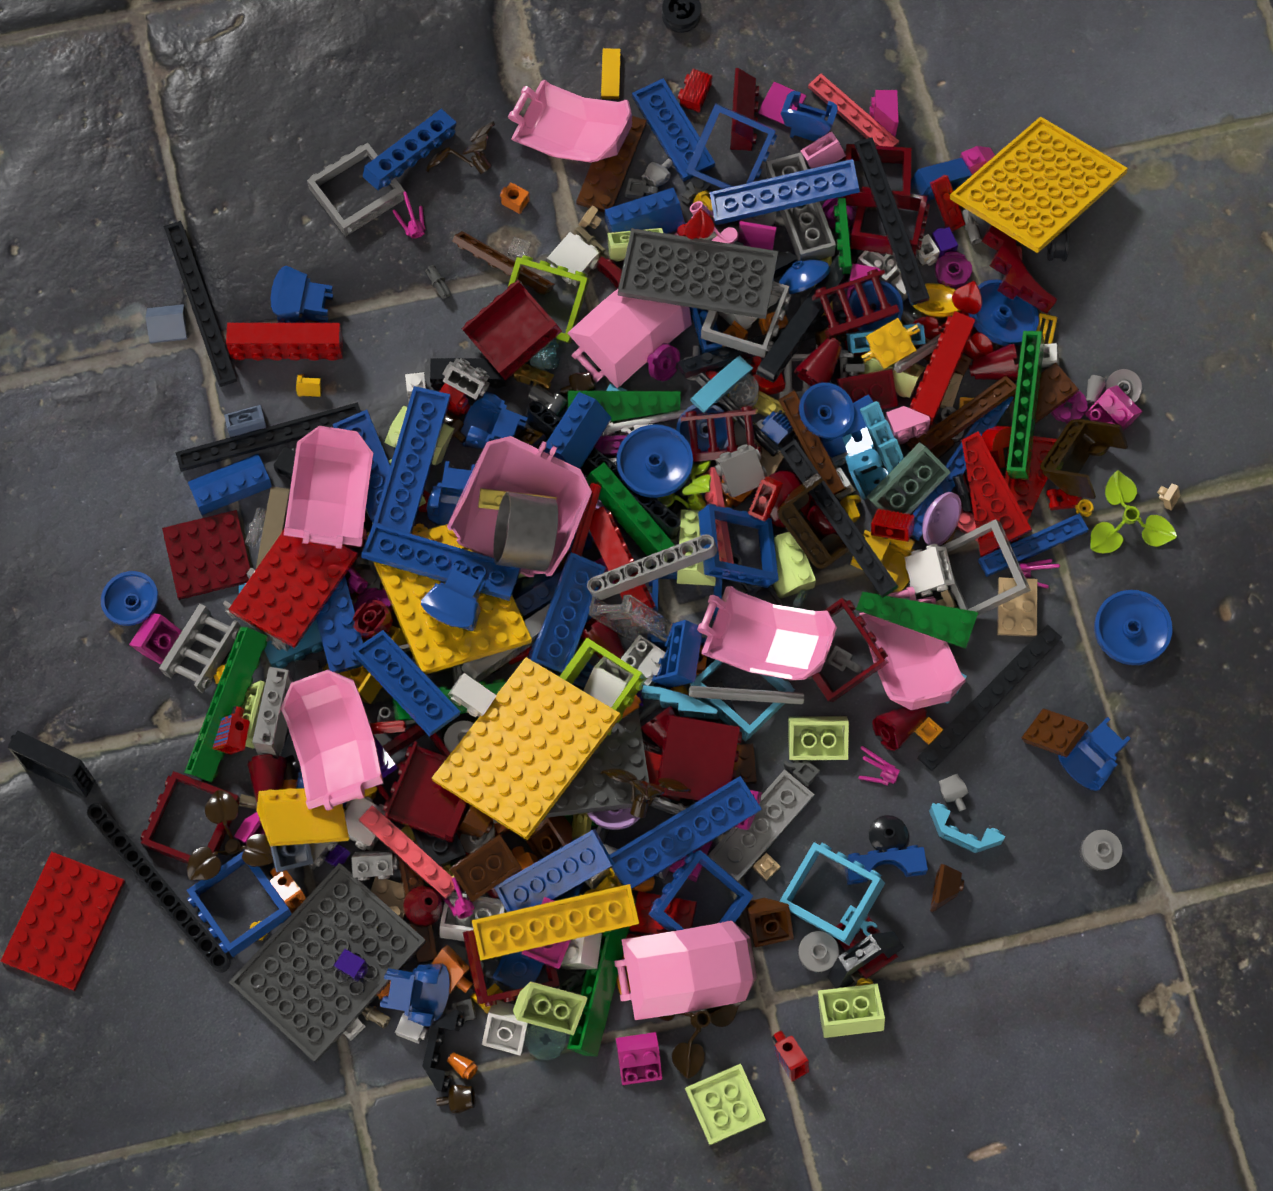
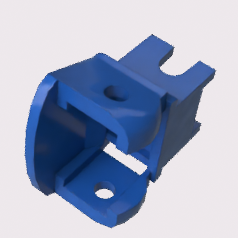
(807, 120)
(296, 295)
(490, 421)
(442, 503)
(455, 600)
(1094, 757)
(421, 991)

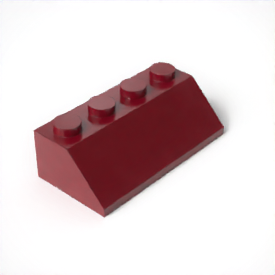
(744, 104)

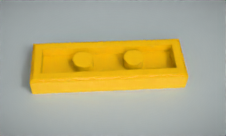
(610, 73)

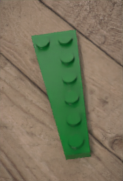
(633, 404)
(934, 620)

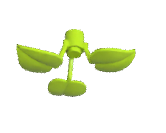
(698, 486)
(1106, 539)

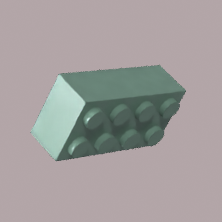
(909, 481)

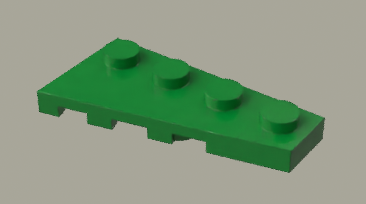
(841, 229)

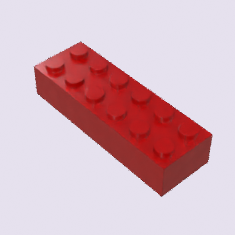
(284, 341)
(942, 365)
(615, 551)

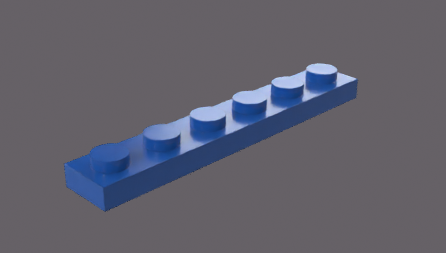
(1035, 544)

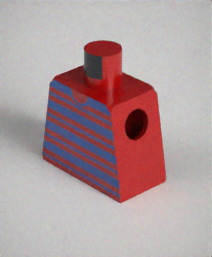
(232, 732)
(790, 1056)

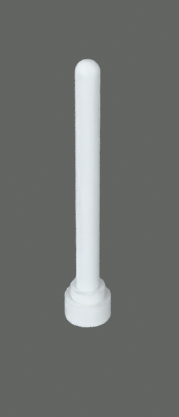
(611, 428)

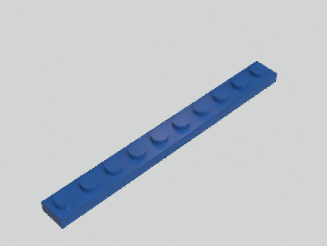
(957, 464)

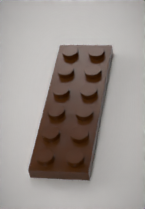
(608, 175)

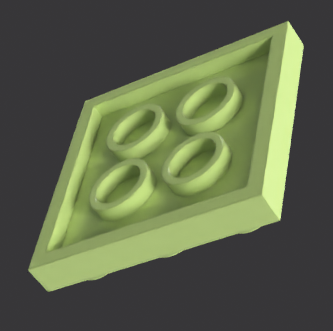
(725, 1104)

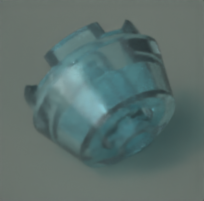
(546, 357)

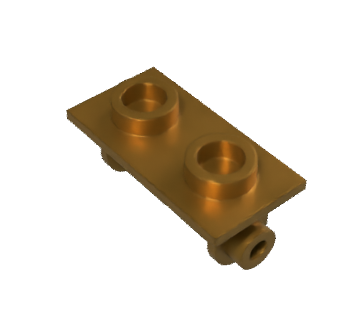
(527, 373)

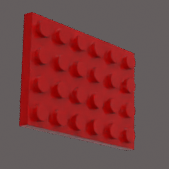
(291, 587)
(62, 921)

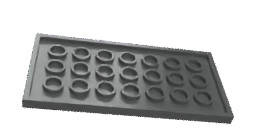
(698, 273)

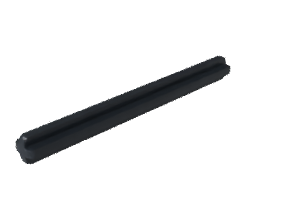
(729, 405)

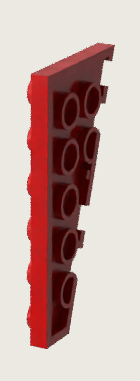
(1028, 490)
(991, 495)

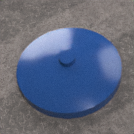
(1002, 317)
(654, 461)
(1133, 627)

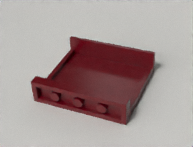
(511, 329)
(698, 755)
(413, 797)

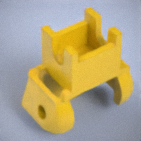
(891, 557)

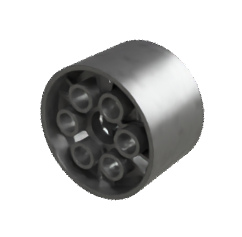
(525, 531)

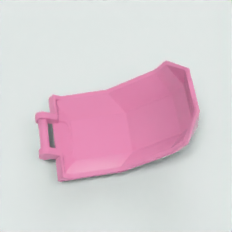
(570, 124)
(624, 334)
(329, 487)
(766, 636)
(919, 666)
(331, 739)
(686, 970)

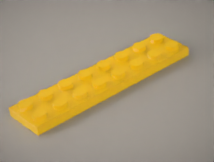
(555, 922)

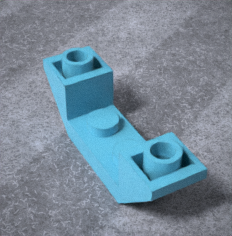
(991, 837)

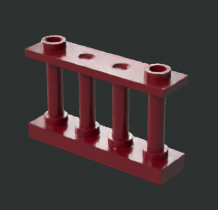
(852, 321)
(714, 451)

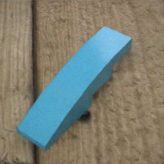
(721, 384)
(882, 435)
(686, 705)

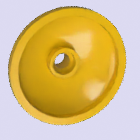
(939, 303)

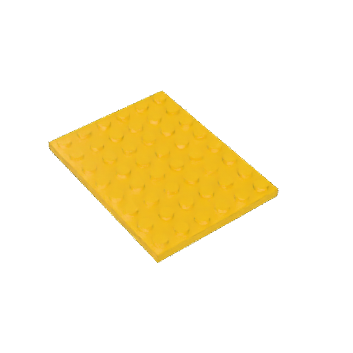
(1038, 184)
(438, 644)
(526, 748)

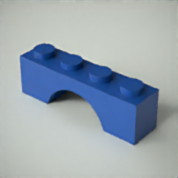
(909, 861)

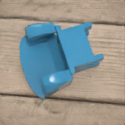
(860, 457)

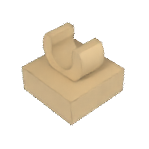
(590, 218)
(1169, 496)
(947, 600)
(766, 867)

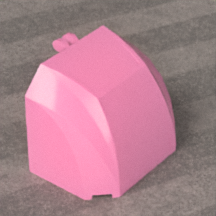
(520, 468)

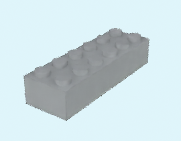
(805, 223)

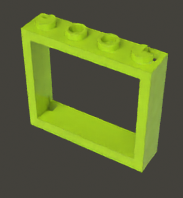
(560, 271)
(583, 656)

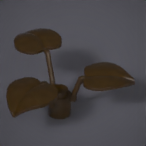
(478, 159)
(648, 790)
(204, 863)
(689, 1057)

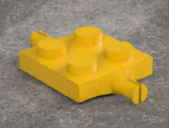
(890, 343)

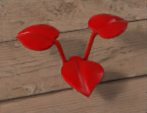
(698, 226)
(968, 300)

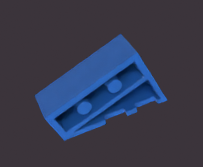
(955, 170)
(681, 656)

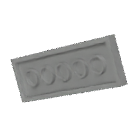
(779, 807)

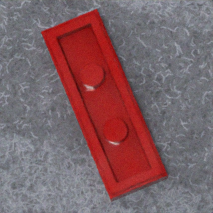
(949, 209)

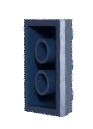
(535, 593)

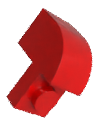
(764, 385)
(995, 440)

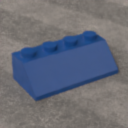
(648, 212)
(578, 430)
(229, 484)

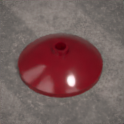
(790, 482)

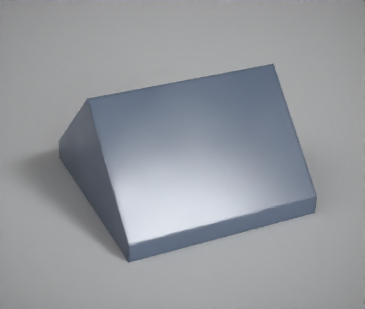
(166, 323)
(245, 421)
(291, 856)

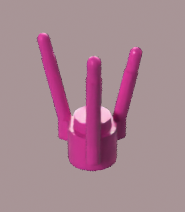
(415, 228)
(1027, 567)
(888, 772)
(463, 907)

